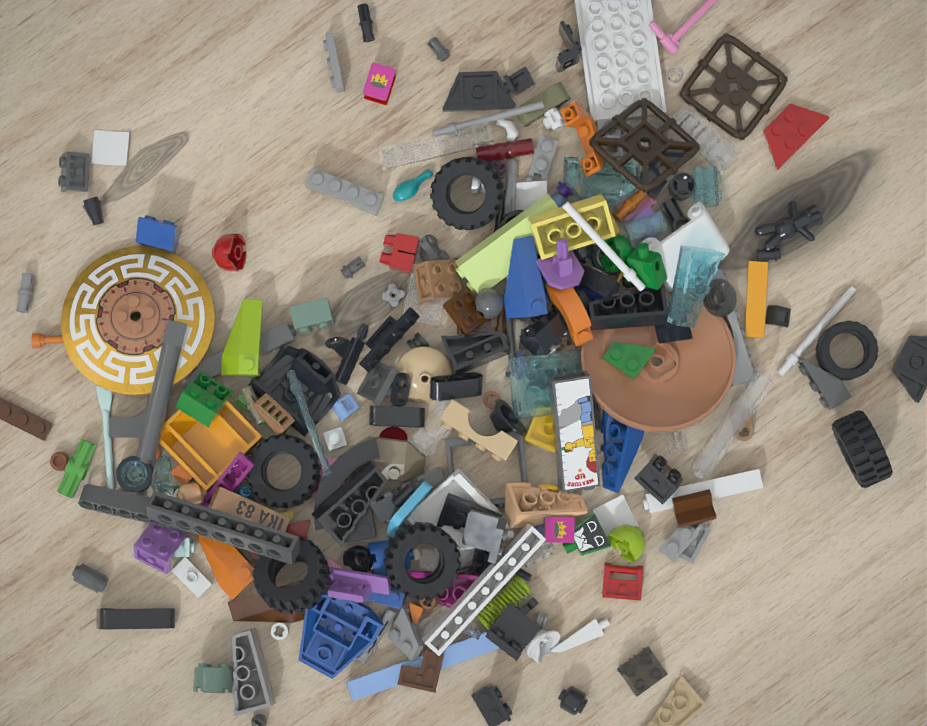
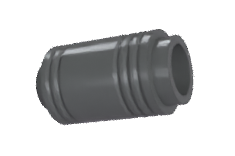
(90, 578)

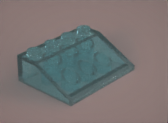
(530, 381)

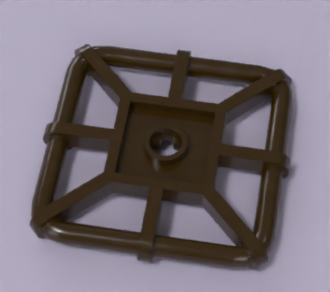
(745, 83)
(644, 155)

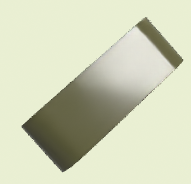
(551, 97)

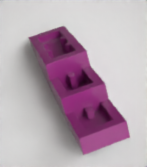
(232, 476)

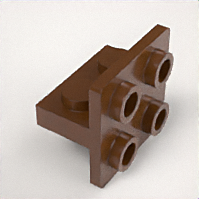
(464, 311)

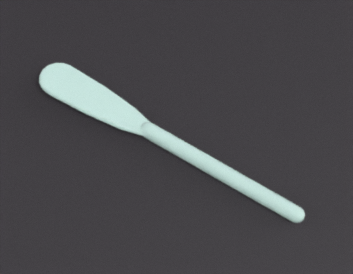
(105, 401)

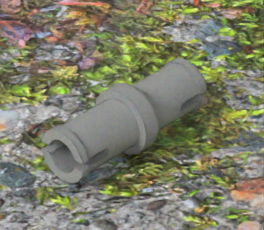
(25, 293)

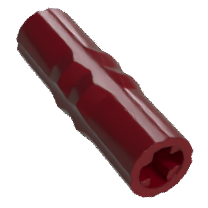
(505, 150)

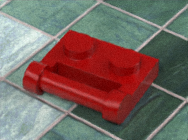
(622, 588)

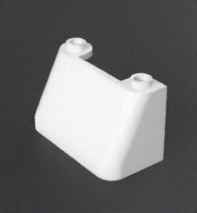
(698, 232)

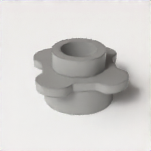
(393, 290)

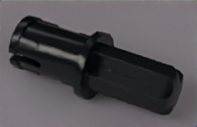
(365, 23)

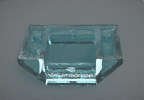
(606, 181)

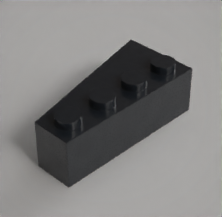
(549, 329)

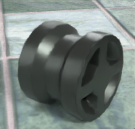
(417, 341)

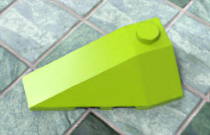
(243, 346)

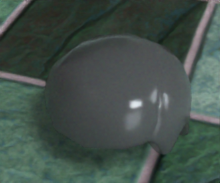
(489, 302)

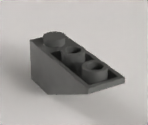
(828, 386)

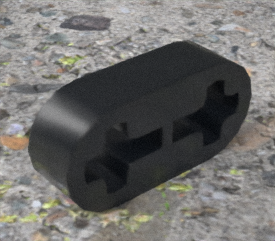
(404, 390)

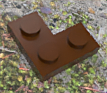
(423, 678)

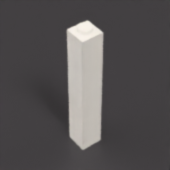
(718, 487)

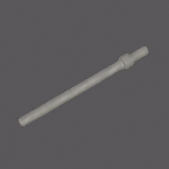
(452, 127)

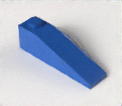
(524, 285)
(619, 449)

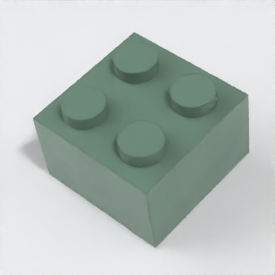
(312, 316)

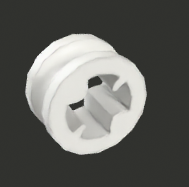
(285, 633)

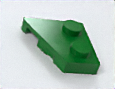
(628, 358)

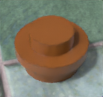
(59, 461)

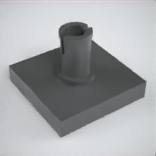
(378, 383)

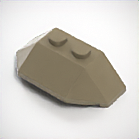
(397, 459)

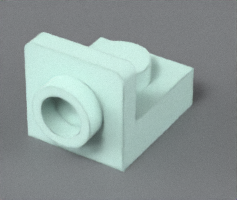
(186, 548)

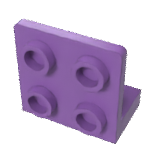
(158, 546)

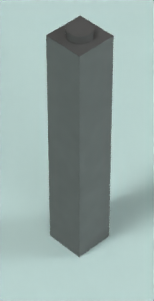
(271, 341)

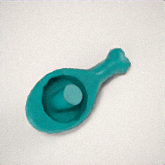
(409, 188)

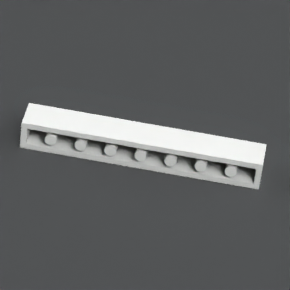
(483, 589)

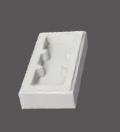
(191, 577)

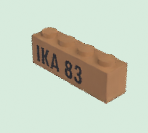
(241, 507)

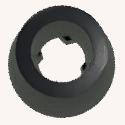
(94, 210)

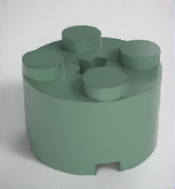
(213, 679)

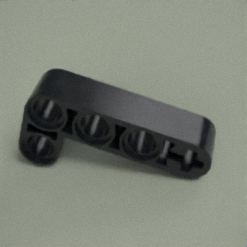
(135, 618)

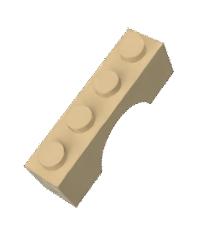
(457, 418)

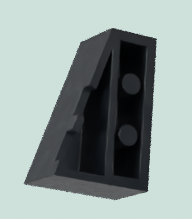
(474, 350)

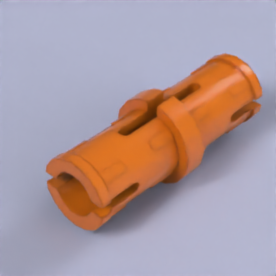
(629, 205)

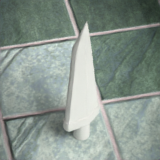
(588, 632)

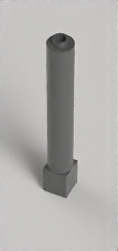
(161, 391)

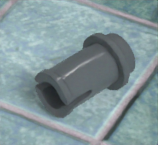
(441, 53)
(351, 268)

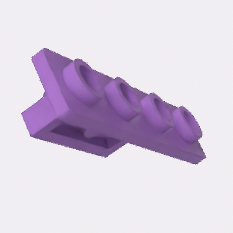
(356, 585)

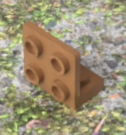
(437, 279)

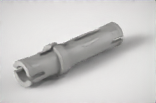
(386, 618)

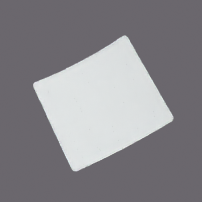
(110, 148)
(615, 514)

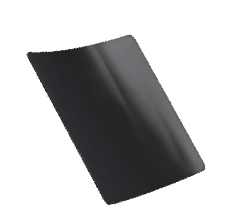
(672, 333)

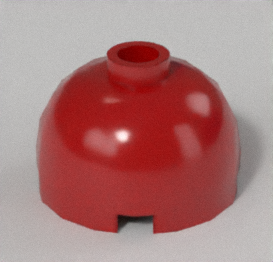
(229, 252)

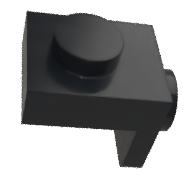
(518, 81)

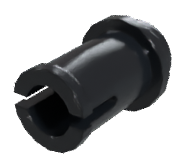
(763, 255)
(402, 496)

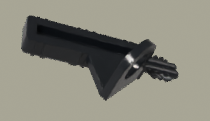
(349, 352)

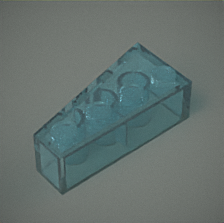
(691, 283)

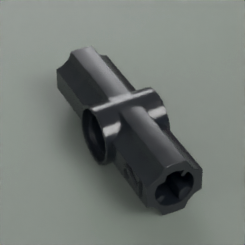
(673, 213)

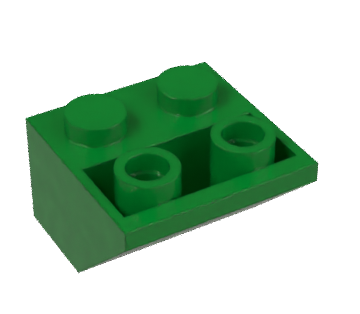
(204, 399)

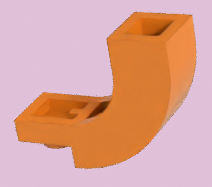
(573, 313)

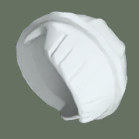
(542, 644)

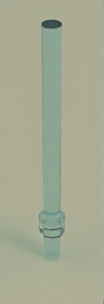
(297, 390)

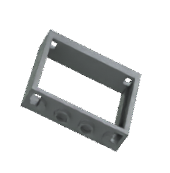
(456, 442)

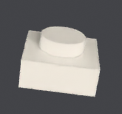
(335, 439)

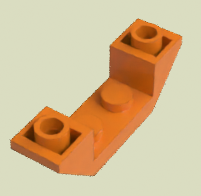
(578, 118)

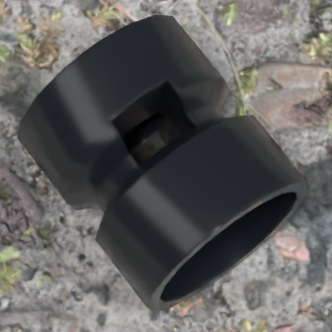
(681, 186)

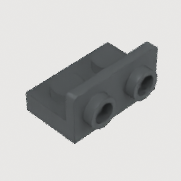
(74, 172)

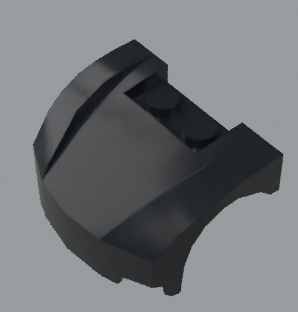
(315, 377)

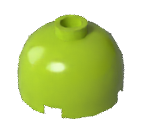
(628, 541)

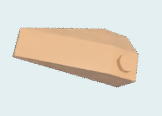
(532, 504)

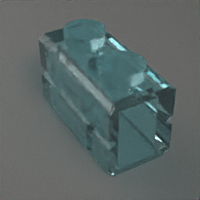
(706, 186)
(645, 227)

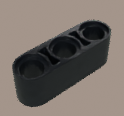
(456, 386)
(397, 416)

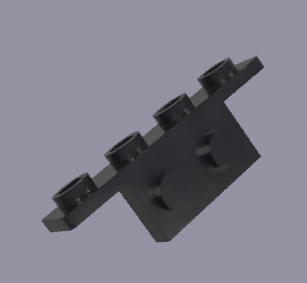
(386, 337)

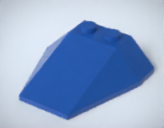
(336, 634)

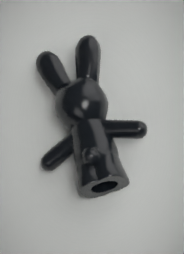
(787, 227)

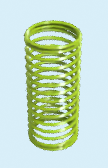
(485, 620)

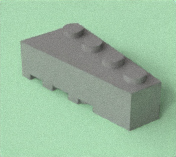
(250, 674)

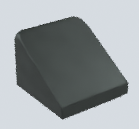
(777, 316)

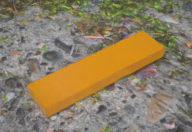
(756, 299)

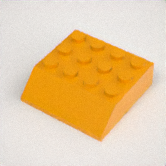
(210, 450)

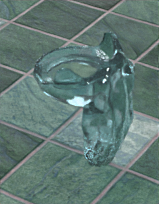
(161, 477)

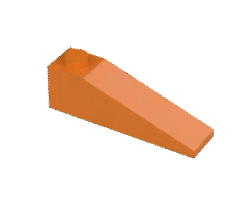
(229, 566)

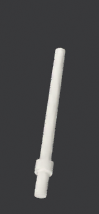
(628, 272)
(793, 357)

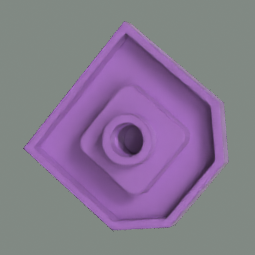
(561, 269)

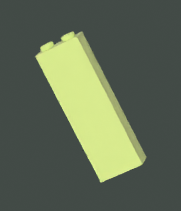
(490, 259)

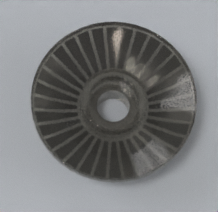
(725, 296)

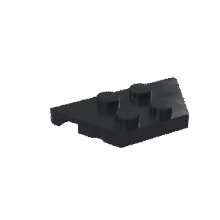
(478, 92)
(912, 366)

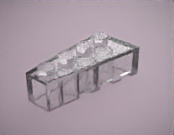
(713, 145)

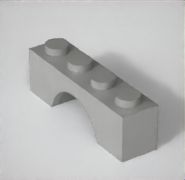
(343, 190)

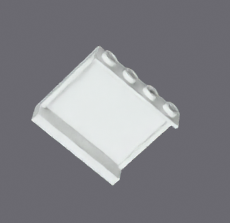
(432, 505)

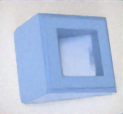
(345, 406)

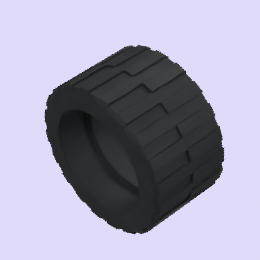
(868, 342)

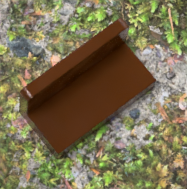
(693, 508)

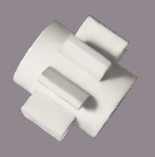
(553, 119)

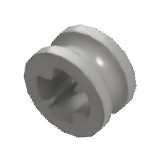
(541, 619)

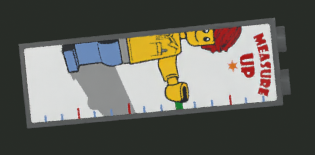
(574, 431)

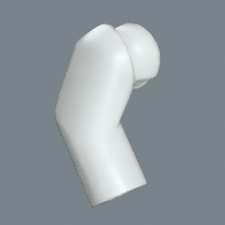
(510, 128)

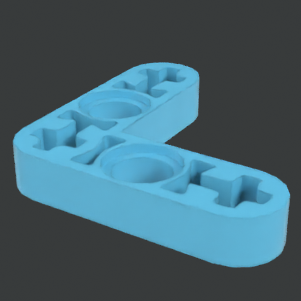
(399, 519)

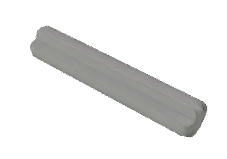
(510, 194)

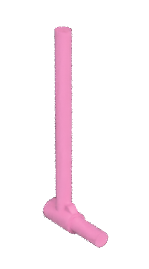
(670, 41)

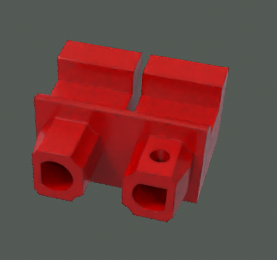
(399, 260)

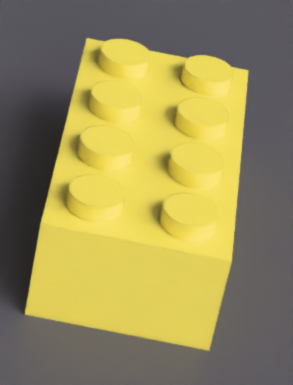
(558, 224)

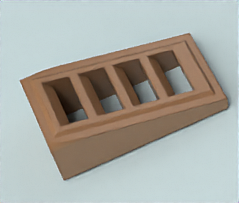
(277, 409)

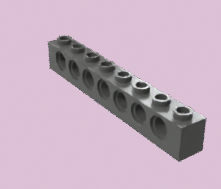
(223, 527)

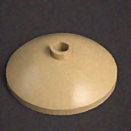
(422, 362)

